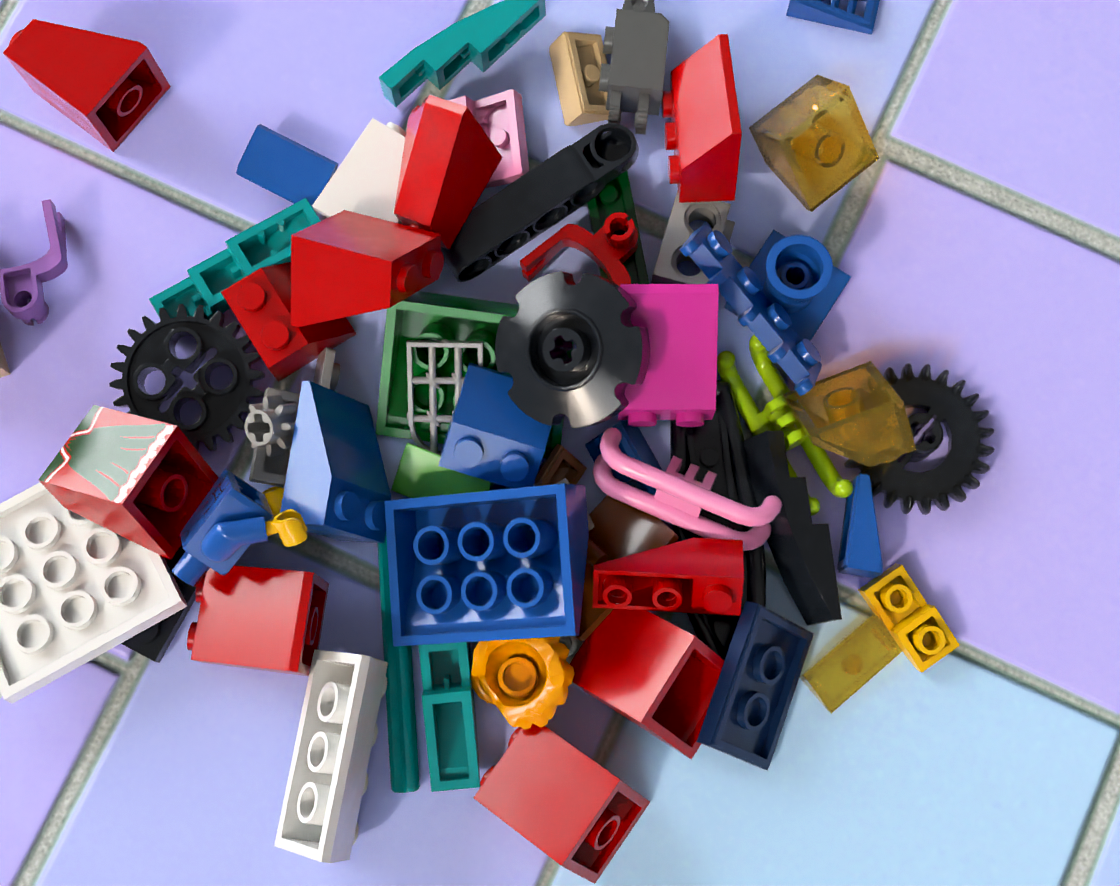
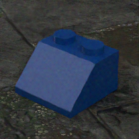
(491, 434)

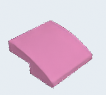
(504, 124)

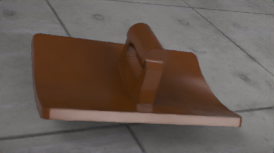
(616, 533)

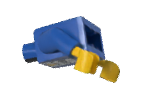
(229, 522)

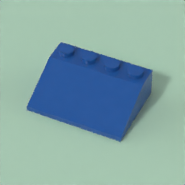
(487, 564)

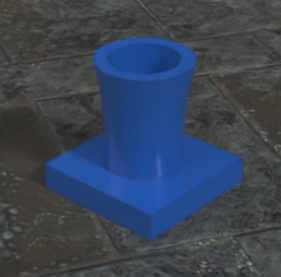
(813, 279)

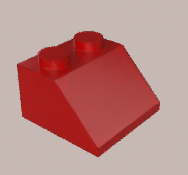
(264, 312)

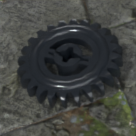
(964, 444)

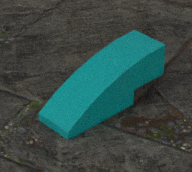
(449, 716)

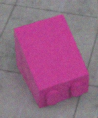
(682, 354)

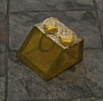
(815, 141)

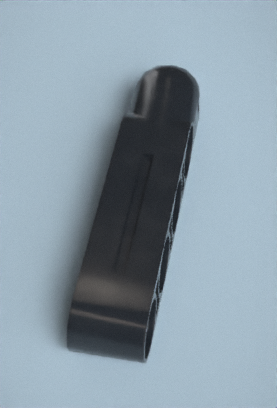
(540, 199)

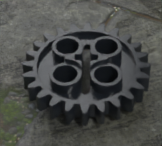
(156, 351)

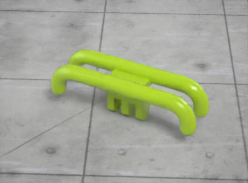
(779, 417)

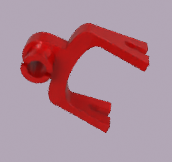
(604, 249)

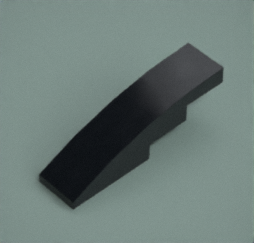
(797, 545)

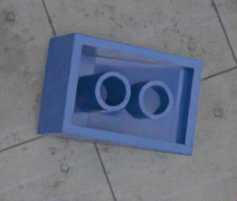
(336, 468)

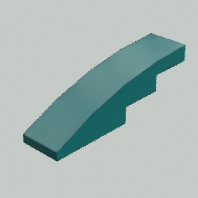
(475, 39)
(246, 252)

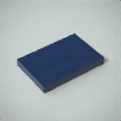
(755, 686)

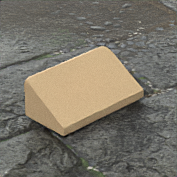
(577, 72)

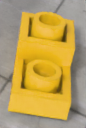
(909, 618)

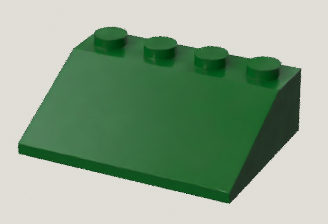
(436, 318)

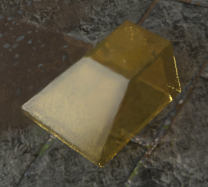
(855, 416)

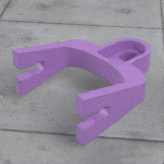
(25, 281)

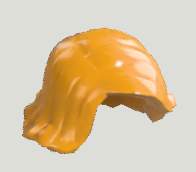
(522, 678)

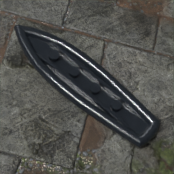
(721, 449)

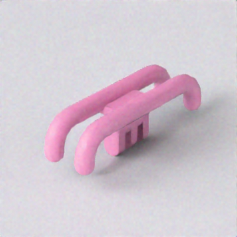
(680, 496)

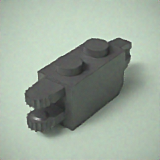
(637, 62)

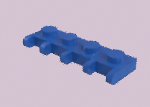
(744, 294)

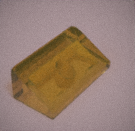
(851, 663)

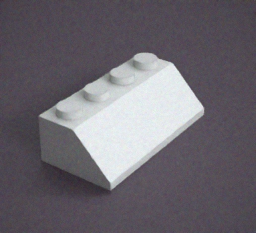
(331, 756)

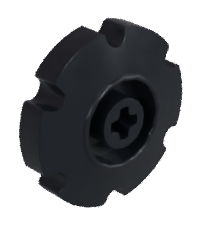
(606, 358)

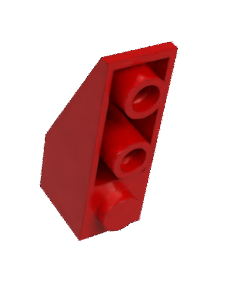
(676, 577)

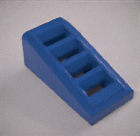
(831, 15)
(860, 541)

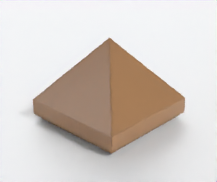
(558, 466)

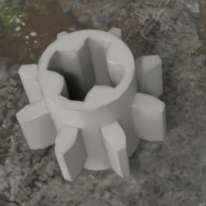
(271, 424)

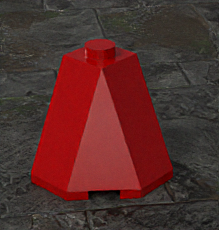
(443, 168)

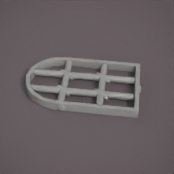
(434, 382)

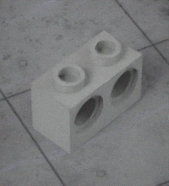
(679, 230)

